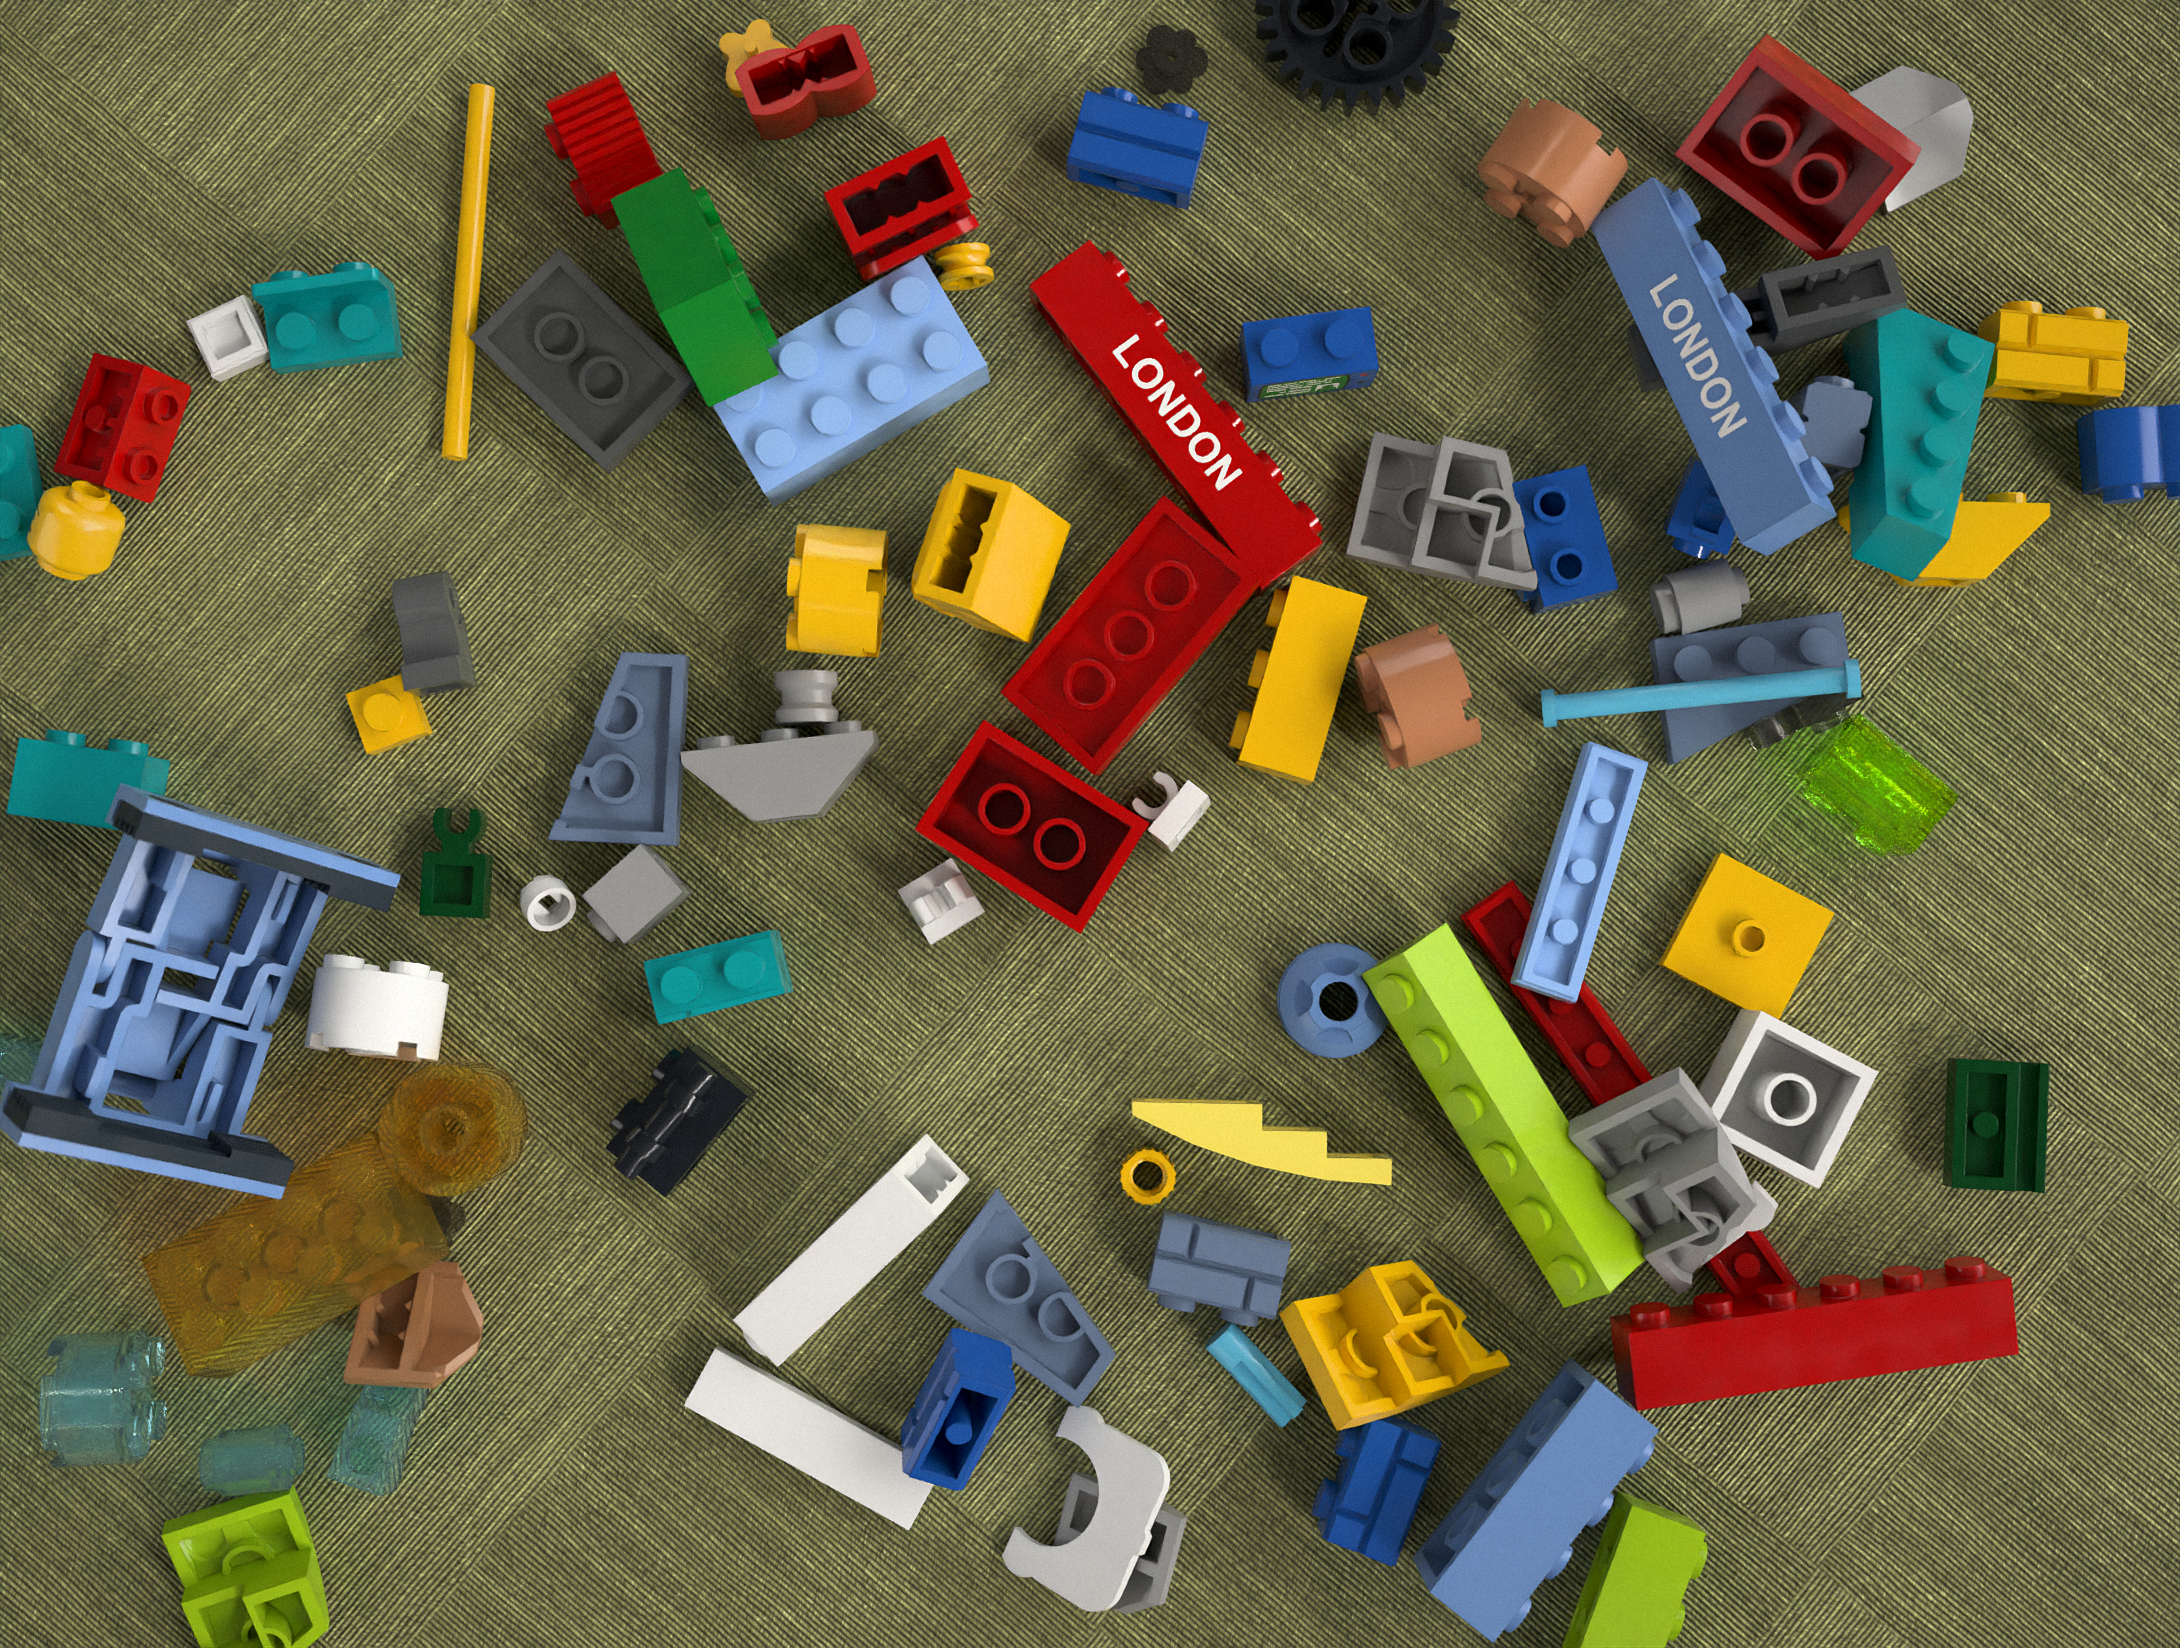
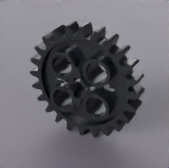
(1403, 41)

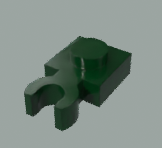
(457, 878)

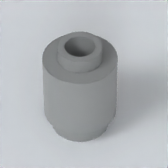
(1699, 597)

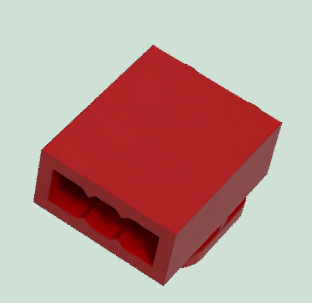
(901, 209)

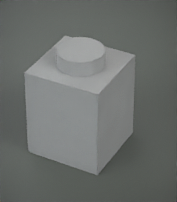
(635, 896)

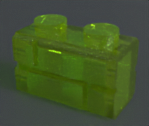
(1875, 787)

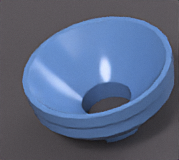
(1300, 994)

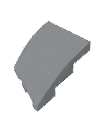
(1441, 513)
(1668, 1172)

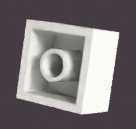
(1784, 1095)

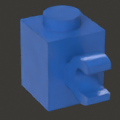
(1698, 515)

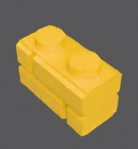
(2054, 355)

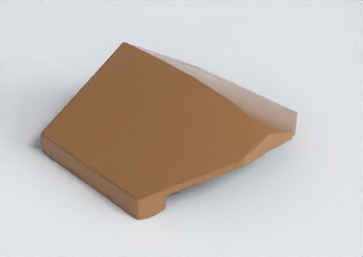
(416, 1331)

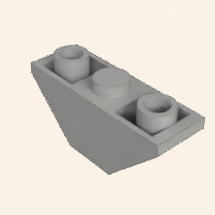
(784, 773)

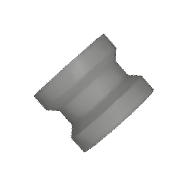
(806, 698)

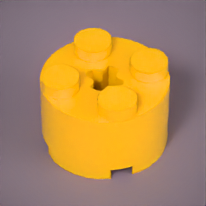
(837, 590)

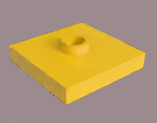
(1746, 937)

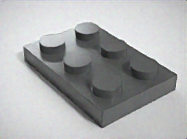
(584, 361)

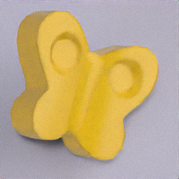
(740, 47)

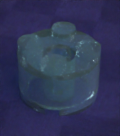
(102, 1398)

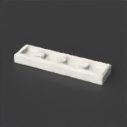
(807, 1435)

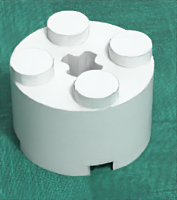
(377, 1011)

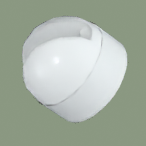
(535, 910)

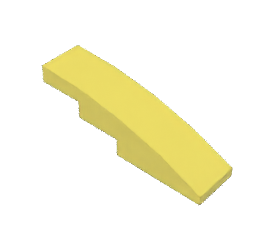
(1237, 1132)

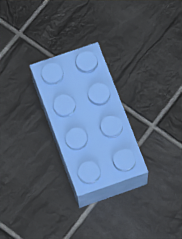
(854, 381)

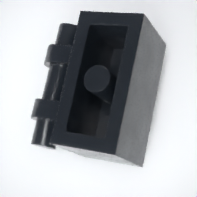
(678, 1119)

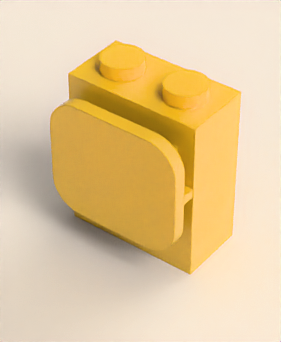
(989, 555)

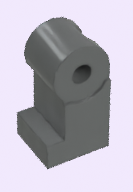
(432, 635)

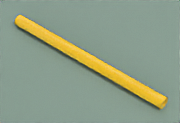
(468, 272)

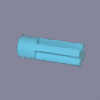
(1256, 1374)

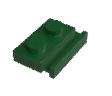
(1996, 1125)

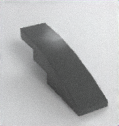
(1803, 305)

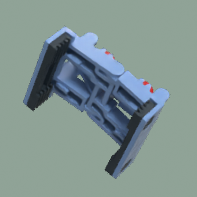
(129, 1030)

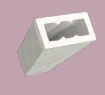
(851, 1251)

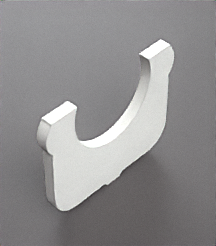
(1131, 1491)

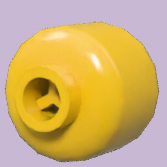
(76, 530)

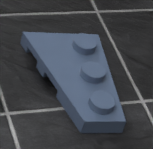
(1738, 652)
(632, 765)
(1012, 1292)

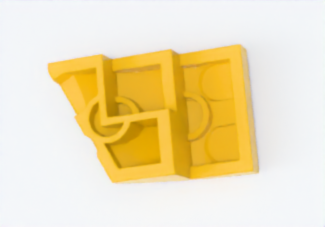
(1386, 1345)

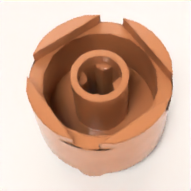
(1550, 170)
(1418, 697)

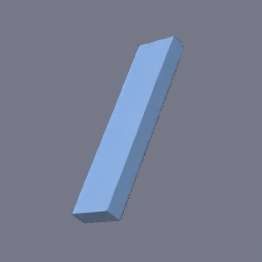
(1579, 873)

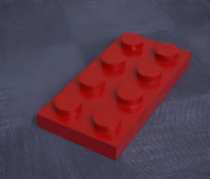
(1131, 635)

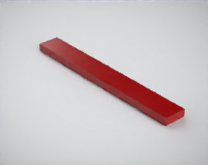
(1600, 1064)

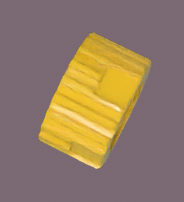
(1152, 1195)

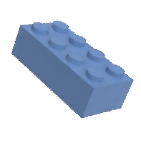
(1534, 1500)

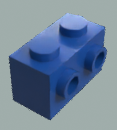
(1564, 540)

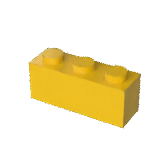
(1298, 679)

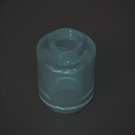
(251, 1460)

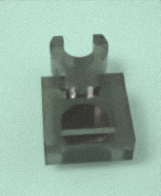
(1817, 711)

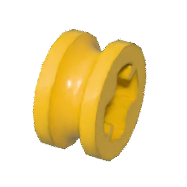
(964, 266)

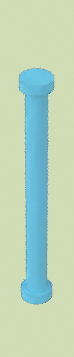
(1702, 693)

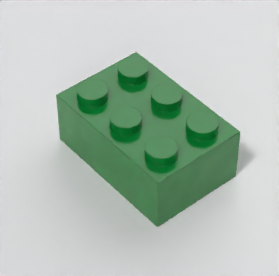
(698, 285)

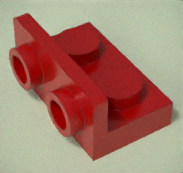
(123, 427)

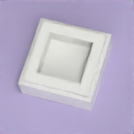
(230, 338)

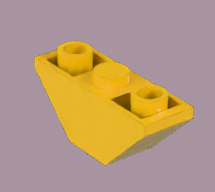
(1979, 539)

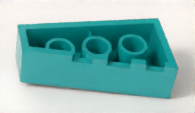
(1918, 435)

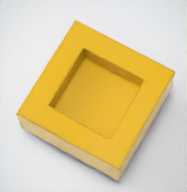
(387, 715)

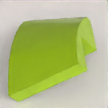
(249, 1573)

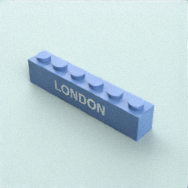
(1712, 367)

